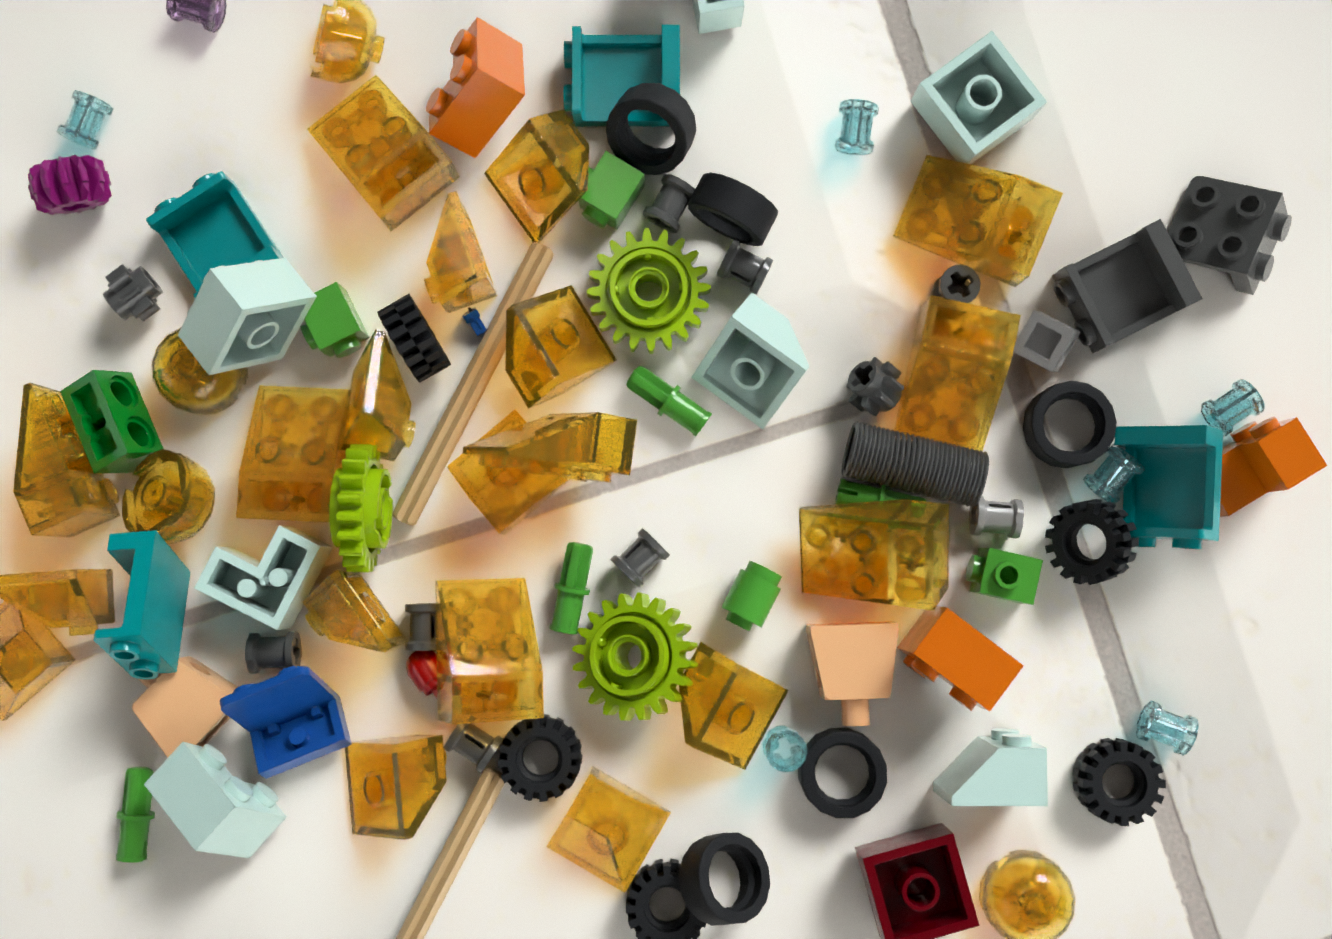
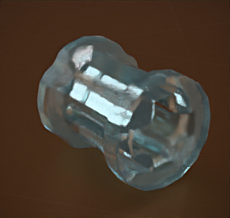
(85, 119)
(856, 127)
(1233, 406)
(1113, 474)
(1167, 728)
(798, 752)

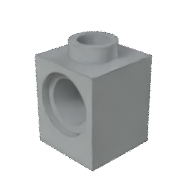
(1046, 341)

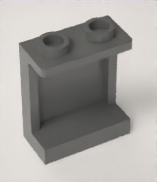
(1125, 287)

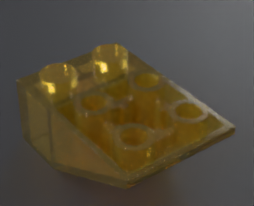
(384, 152)
(978, 217)
(956, 371)
(563, 444)
(292, 454)
(53, 473)
(876, 551)
(486, 652)

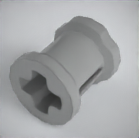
(997, 517)

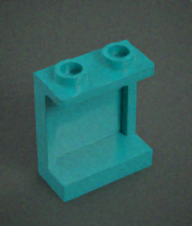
(611, 65)
(211, 228)
(1180, 483)
(154, 607)

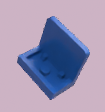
(289, 719)

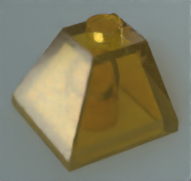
(542, 172)
(456, 261)
(552, 345)
(378, 402)
(499, 493)
(63, 597)
(352, 613)
(28, 658)
(727, 706)
(394, 783)
(608, 829)

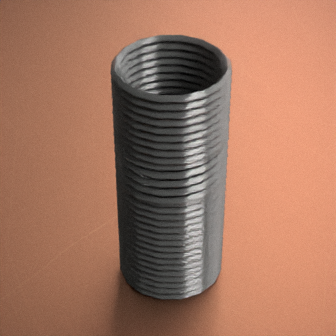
(928, 467)

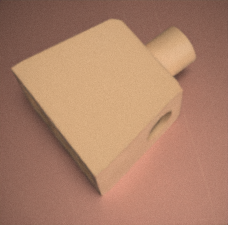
(854, 664)
(183, 705)

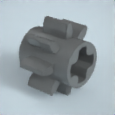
(132, 293)
(874, 386)

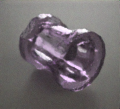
(205, 12)

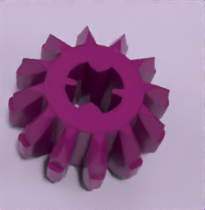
(69, 184)

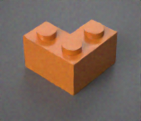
(481, 88)
(1265, 460)
(960, 655)

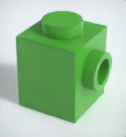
(611, 191)
(334, 323)
(1004, 575)

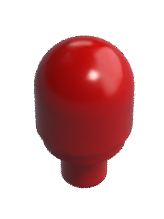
(422, 670)

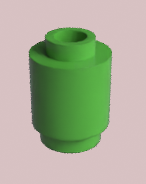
(752, 596)

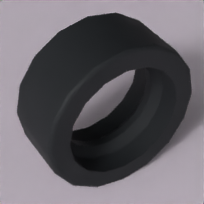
(671, 108)
(732, 209)
(1102, 414)
(869, 795)
(752, 873)

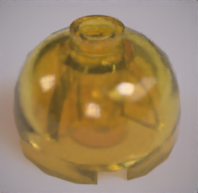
(346, 42)
(187, 384)
(169, 497)
(1027, 896)

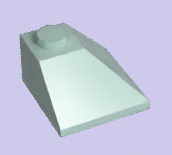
(753, 361)

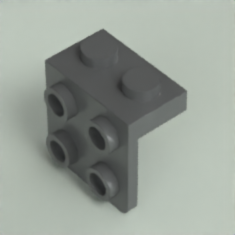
(1230, 229)

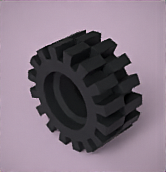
(413, 338)
(1117, 538)
(1145, 781)
(535, 785)
(638, 910)

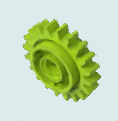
(648, 263)
(360, 508)
(661, 660)

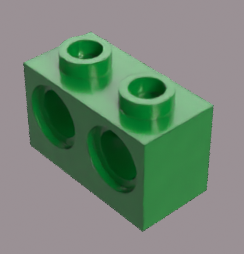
(111, 421)

